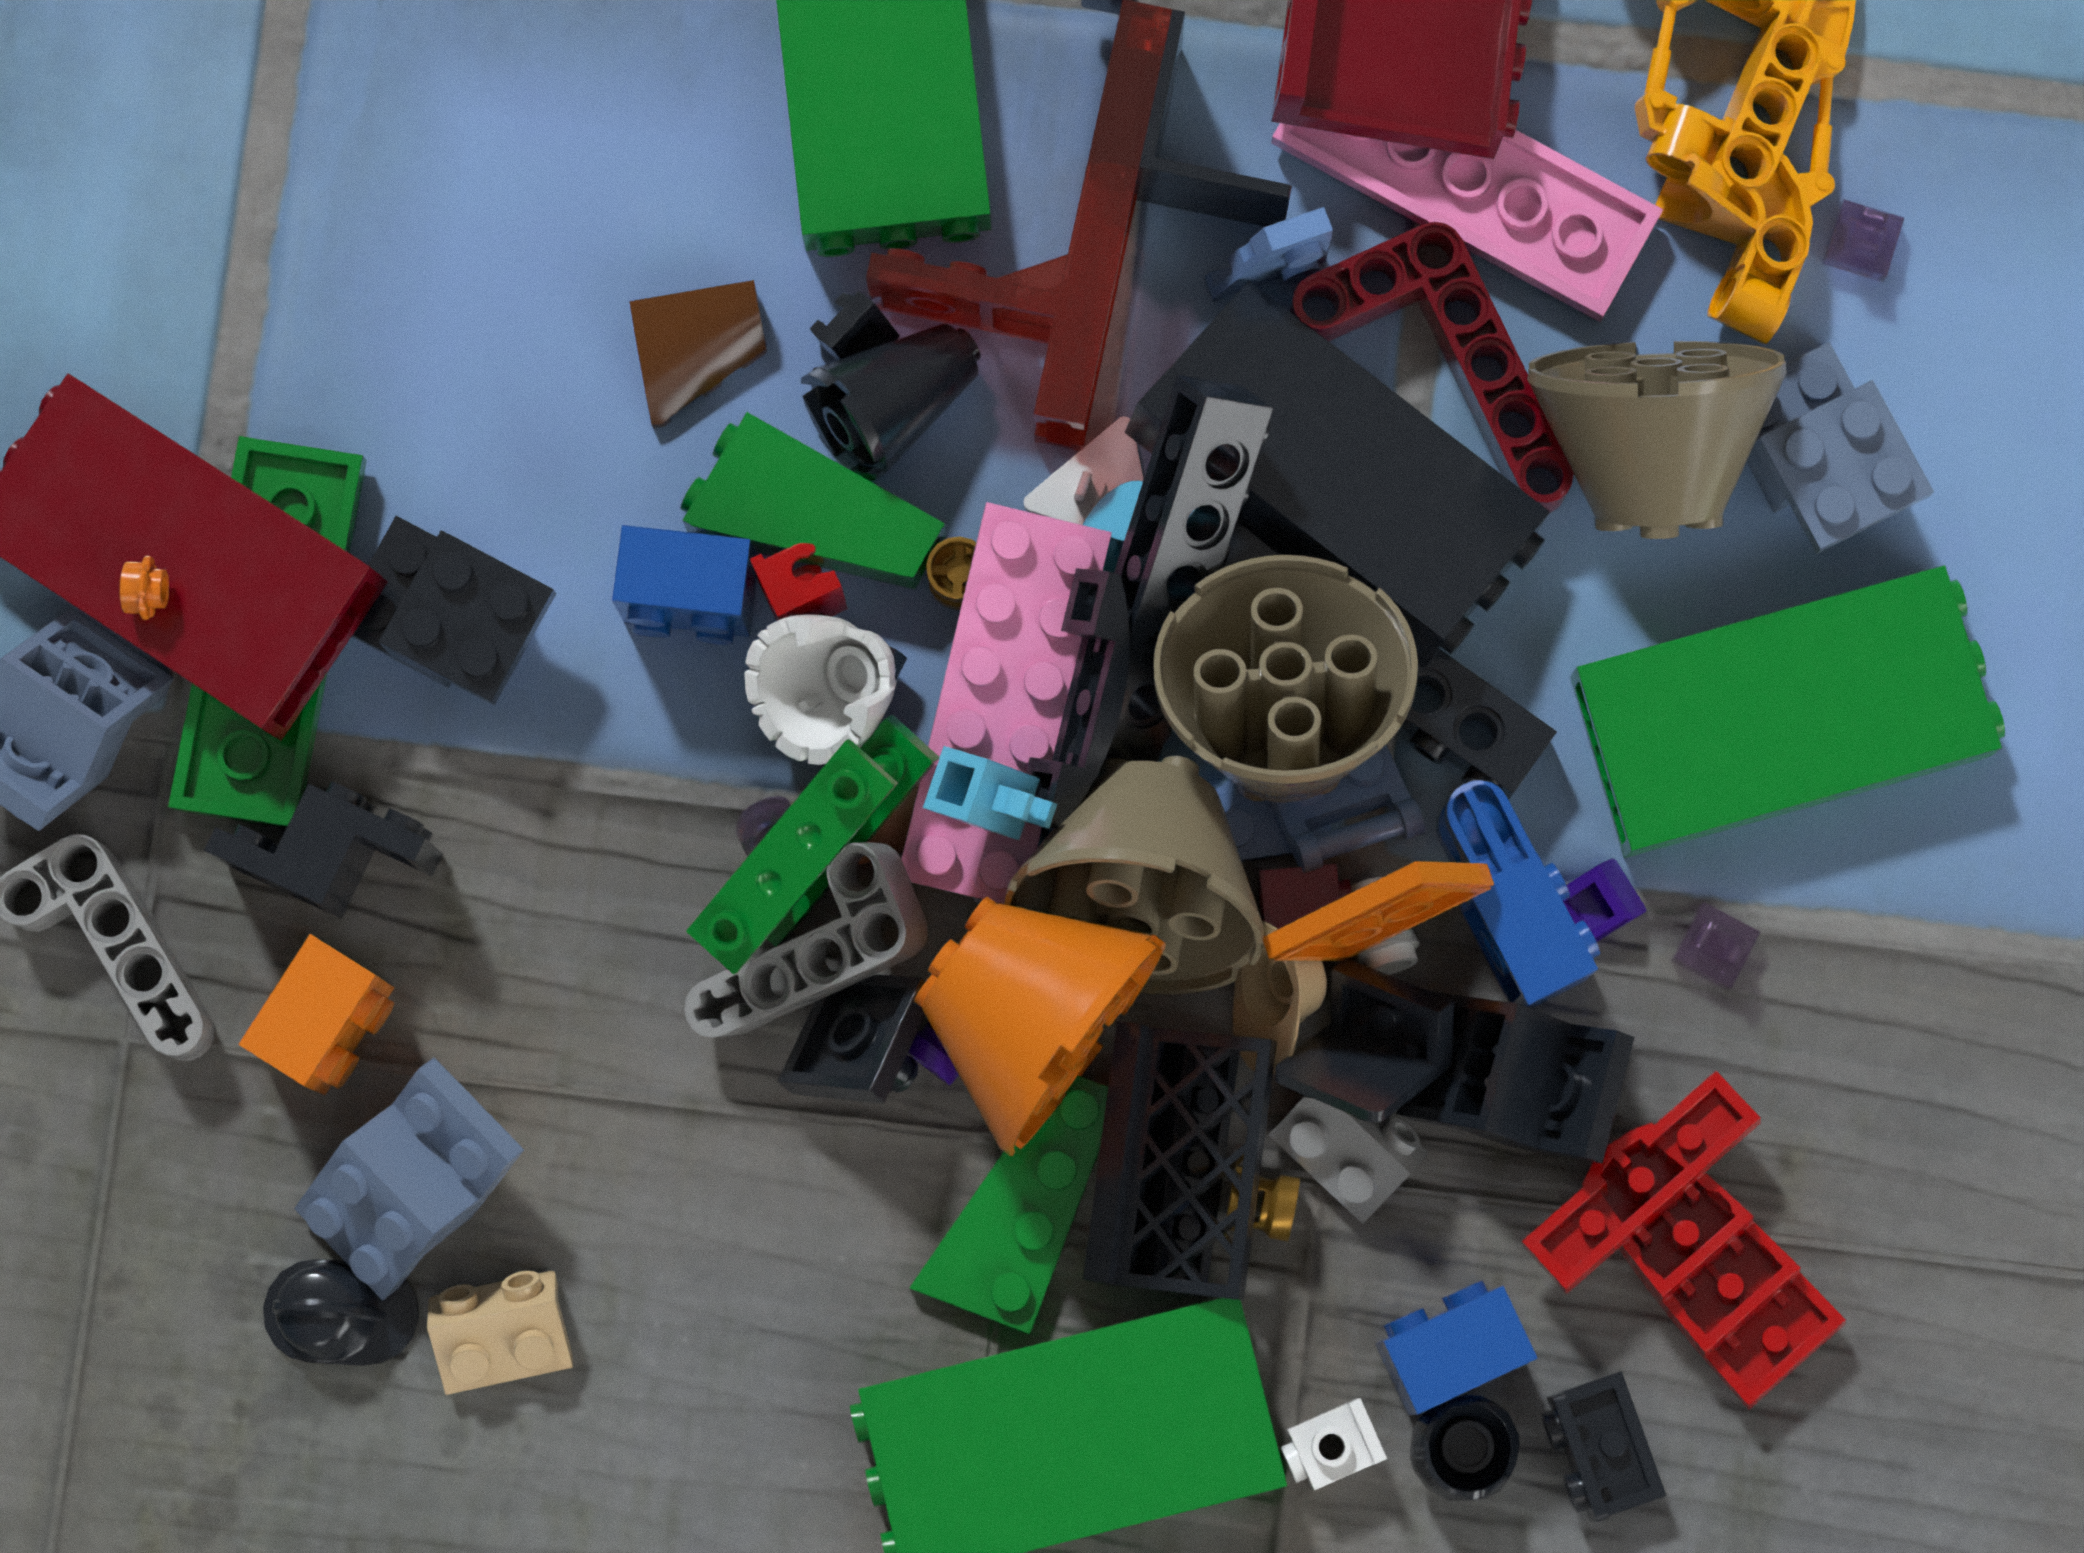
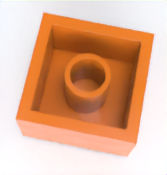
(319, 1017)

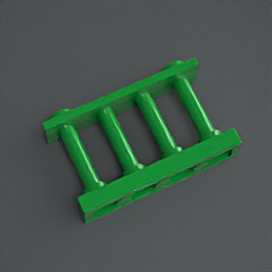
(790, 864)

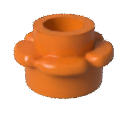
(143, 588)

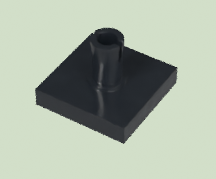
(858, 1042)

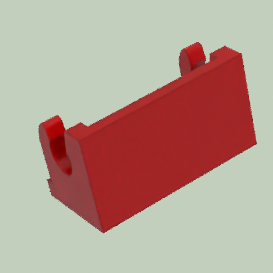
(801, 590)

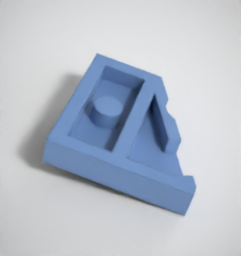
(1281, 250)

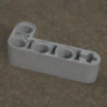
(120, 953)
(804, 957)

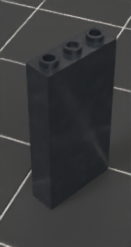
(1359, 473)

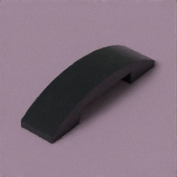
(1096, 692)

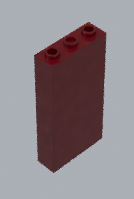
(252, 591)

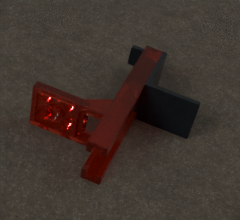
(1074, 295)

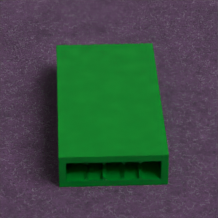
(883, 122)
(1787, 711)
(1071, 1435)

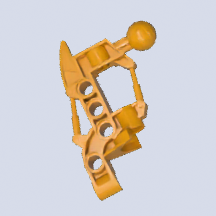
(1697, 149)

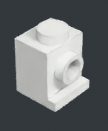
(1359, 1441)

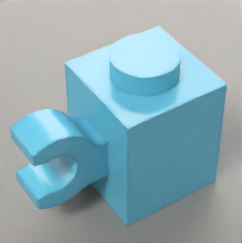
(986, 794)

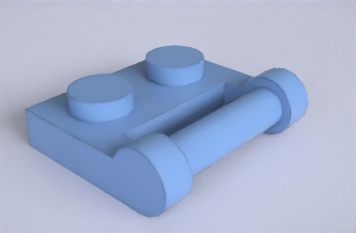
(1364, 789)

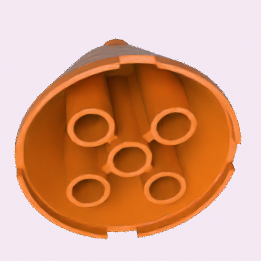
(1027, 1006)

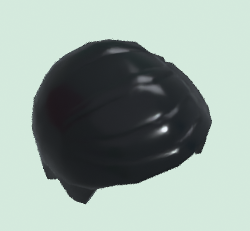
(1464, 1448)

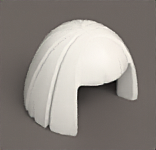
(818, 684)

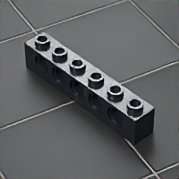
(1165, 541)
(1464, 697)

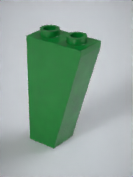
(791, 495)

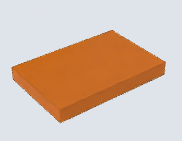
(1378, 911)

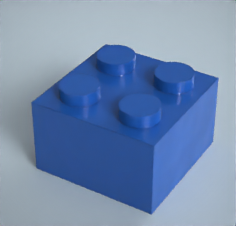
(685, 583)
(1456, 1349)

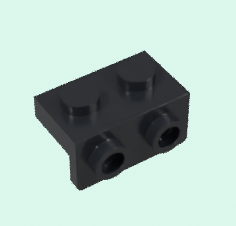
(1603, 1447)

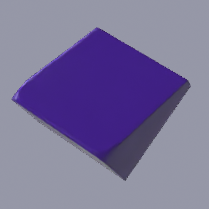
(1603, 899)

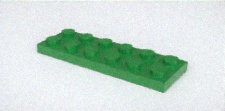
(224, 759)

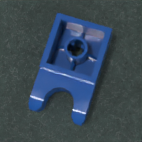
(1523, 916)

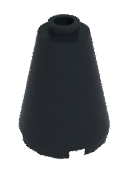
(889, 395)

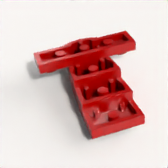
(1692, 1244)

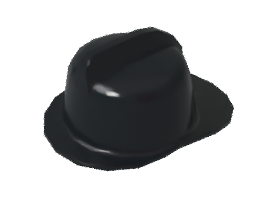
(331, 1317)

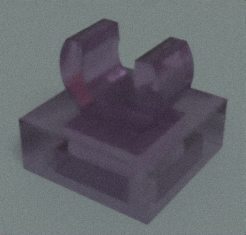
(1863, 240)
(1715, 946)

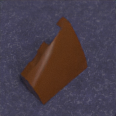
(695, 342)

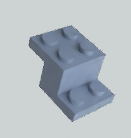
(1834, 453)
(67, 713)
(408, 1178)

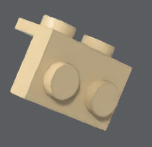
(498, 1331)

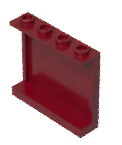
(1404, 70)

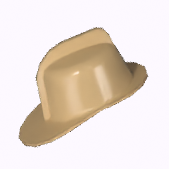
(1275, 999)

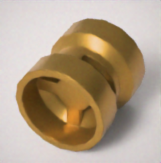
(952, 561)
(1276, 1207)

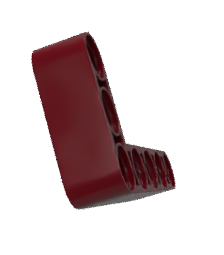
(1458, 343)

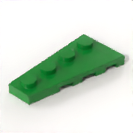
(1018, 1220)

